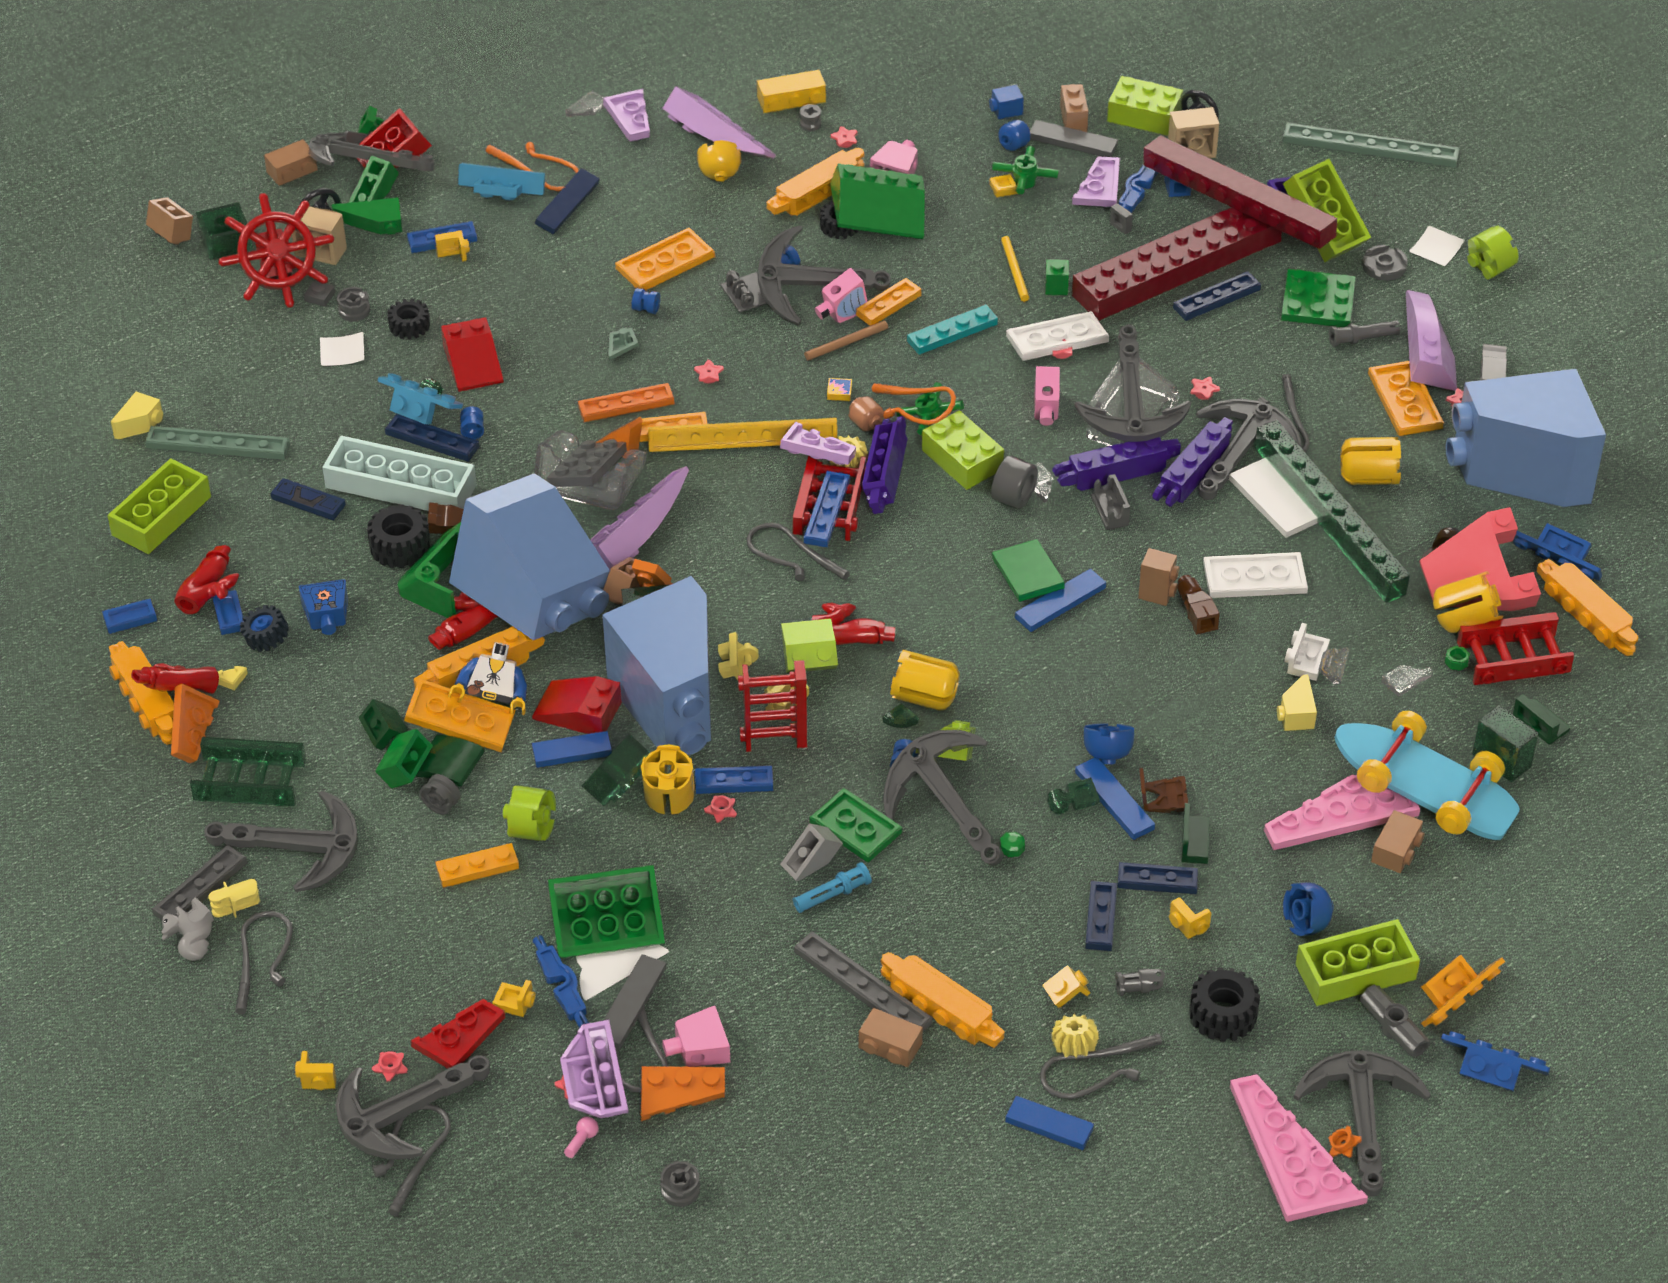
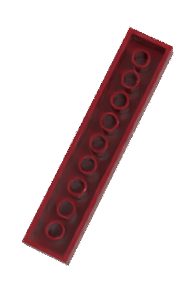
(1171, 261)

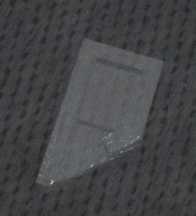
(587, 105)
(1043, 483)
(1333, 664)
(1405, 678)

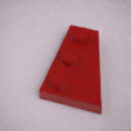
(461, 1036)

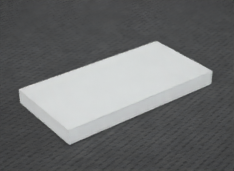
(1047, 336)
(1273, 497)
(1255, 575)

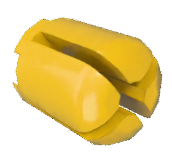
(1371, 460)
(1464, 591)
(925, 681)
(658, 782)

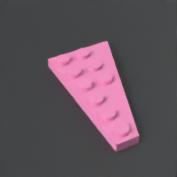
(1336, 812)
(1294, 1161)

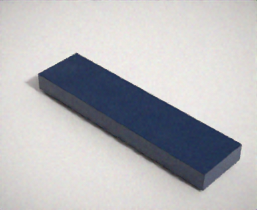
(567, 201)
(1216, 296)
(432, 437)

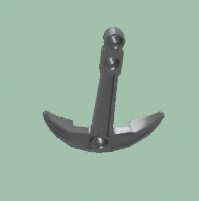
(347, 145)
(801, 275)
(1255, 415)
(1124, 427)
(928, 768)
(337, 845)
(1360, 1082)
(363, 1125)

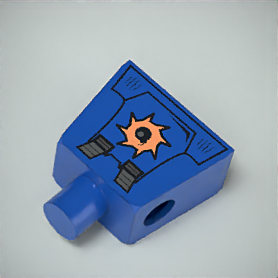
(325, 604)

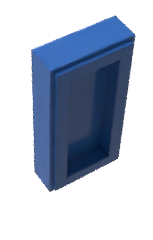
(228, 613)
(129, 616)

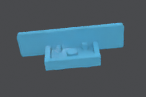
(501, 181)
(415, 401)

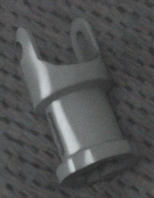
(1139, 981)

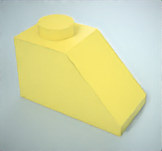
(137, 416)
(1298, 706)

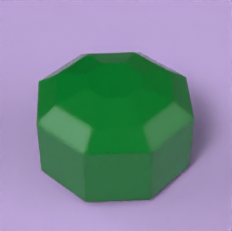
(1457, 658)
(1012, 844)

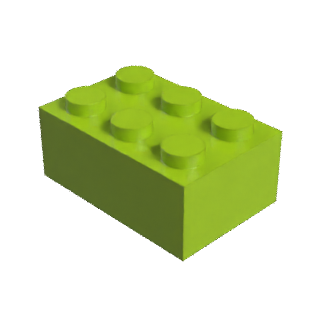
(1143, 105)
(962, 449)

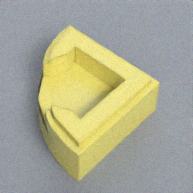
(232, 677)

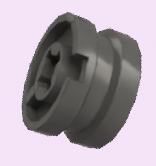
(353, 304)
(440, 794)
(688, 1184)

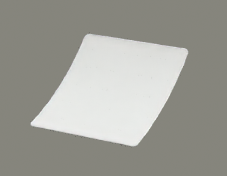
(1437, 246)
(342, 350)

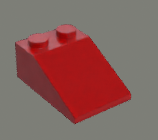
(395, 135)
(471, 354)
(580, 704)

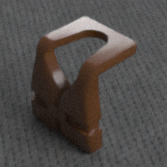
(1171, 794)

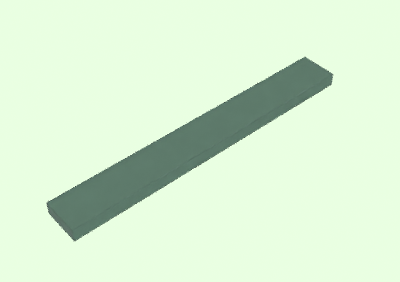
(1371, 145)

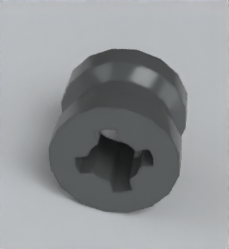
(810, 117)

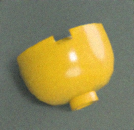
(719, 160)

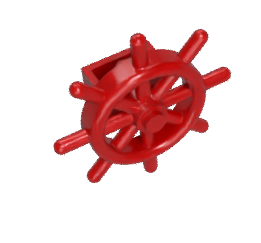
(274, 250)

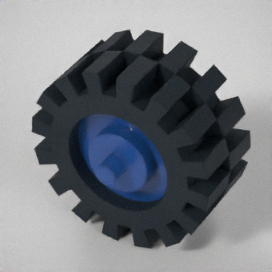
(264, 628)

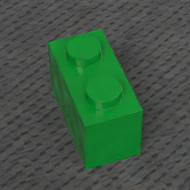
(404, 758)

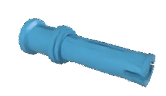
(844, 884)

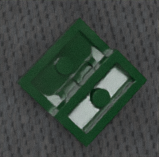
(451, 758)

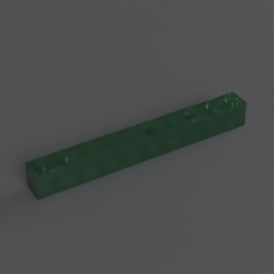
(1333, 512)

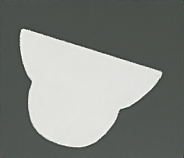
(608, 968)

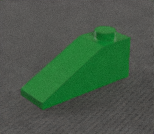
(375, 180)
(375, 216)

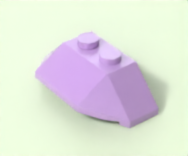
(593, 1072)

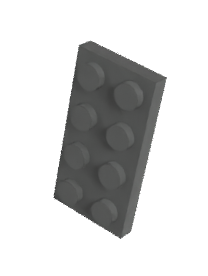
(587, 463)

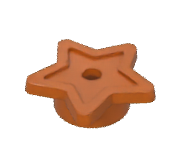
(1339, 1137)

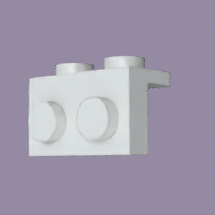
(1306, 653)

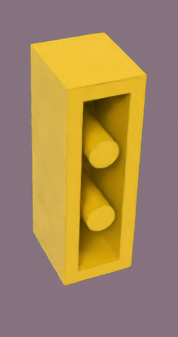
(791, 91)

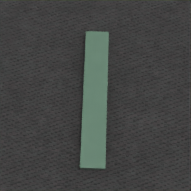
(217, 442)

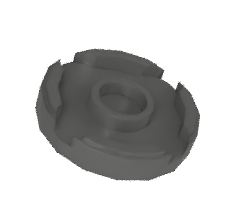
(1384, 262)

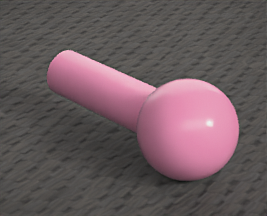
(586, 1128)

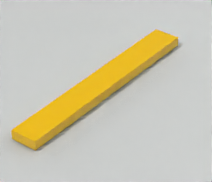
(732, 434)

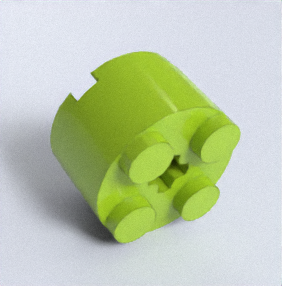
(1492, 251)
(530, 813)

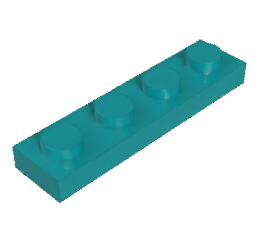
(952, 329)

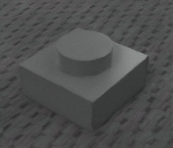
(1121, 218)
(319, 293)

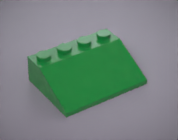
(879, 200)
(606, 911)

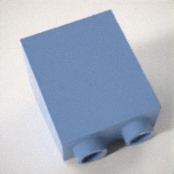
(1529, 437)
(528, 558)
(662, 663)

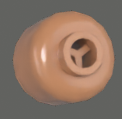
(865, 413)

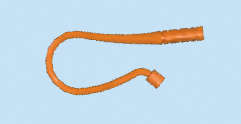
(530, 149)
(896, 390)

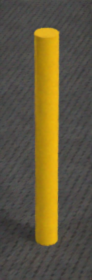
(1017, 275)

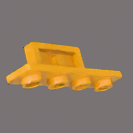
(1452, 984)

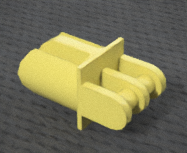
(234, 898)

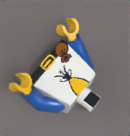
(493, 679)

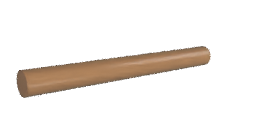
(846, 340)

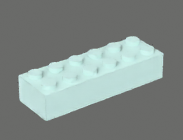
(397, 475)

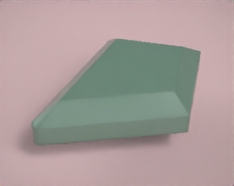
(621, 342)

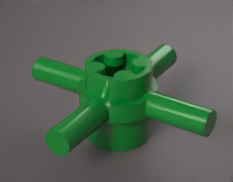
(1025, 170)
(930, 407)

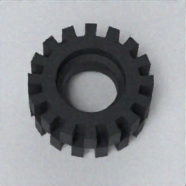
(829, 225)
(405, 310)

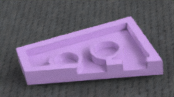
(629, 113)
(1100, 185)
(811, 443)

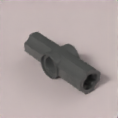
(1395, 1021)

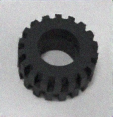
(398, 536)
(1224, 987)

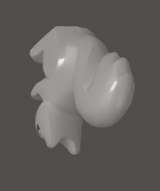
(194, 927)

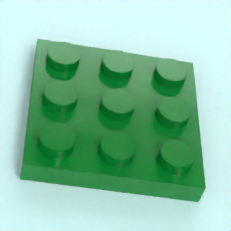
(1318, 298)

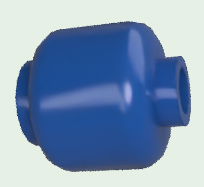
(1014, 135)

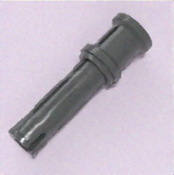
(1355, 333)

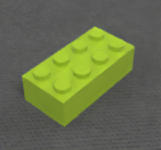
(1324, 190)
(159, 506)
(1356, 960)

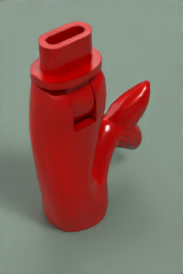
(203, 582)
(461, 625)
(856, 630)
(167, 677)

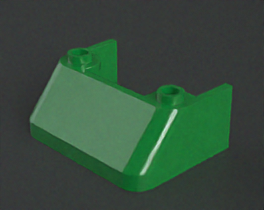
(420, 580)

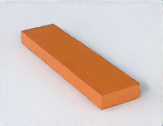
(626, 402)

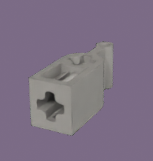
(1493, 362)

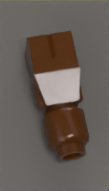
(443, 517)
(1199, 605)

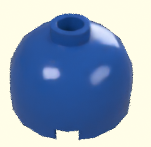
(1108, 741)
(1307, 908)

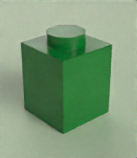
(1056, 277)

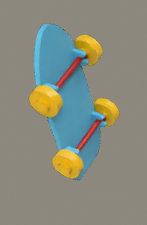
(1456, 794)

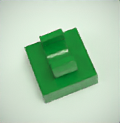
(369, 121)

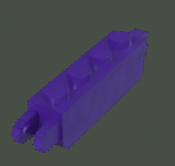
(1124, 460)
(1194, 462)
(885, 463)

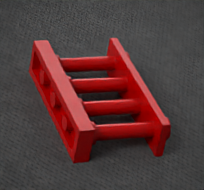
(811, 484)
(1512, 630)
(796, 713)

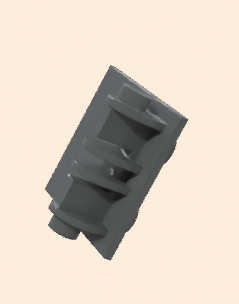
(743, 291)

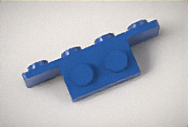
(1560, 547)
(1491, 1065)

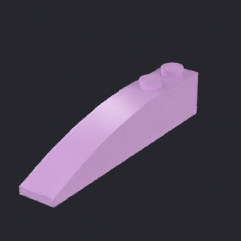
(710, 122)
(1429, 349)
(639, 522)

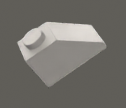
(811, 851)

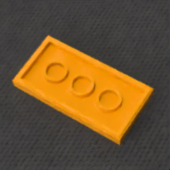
(665, 259)
(1405, 401)
(470, 720)

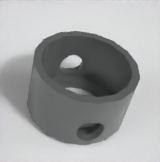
(1014, 482)

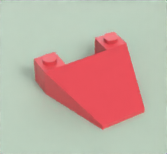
(1478, 551)

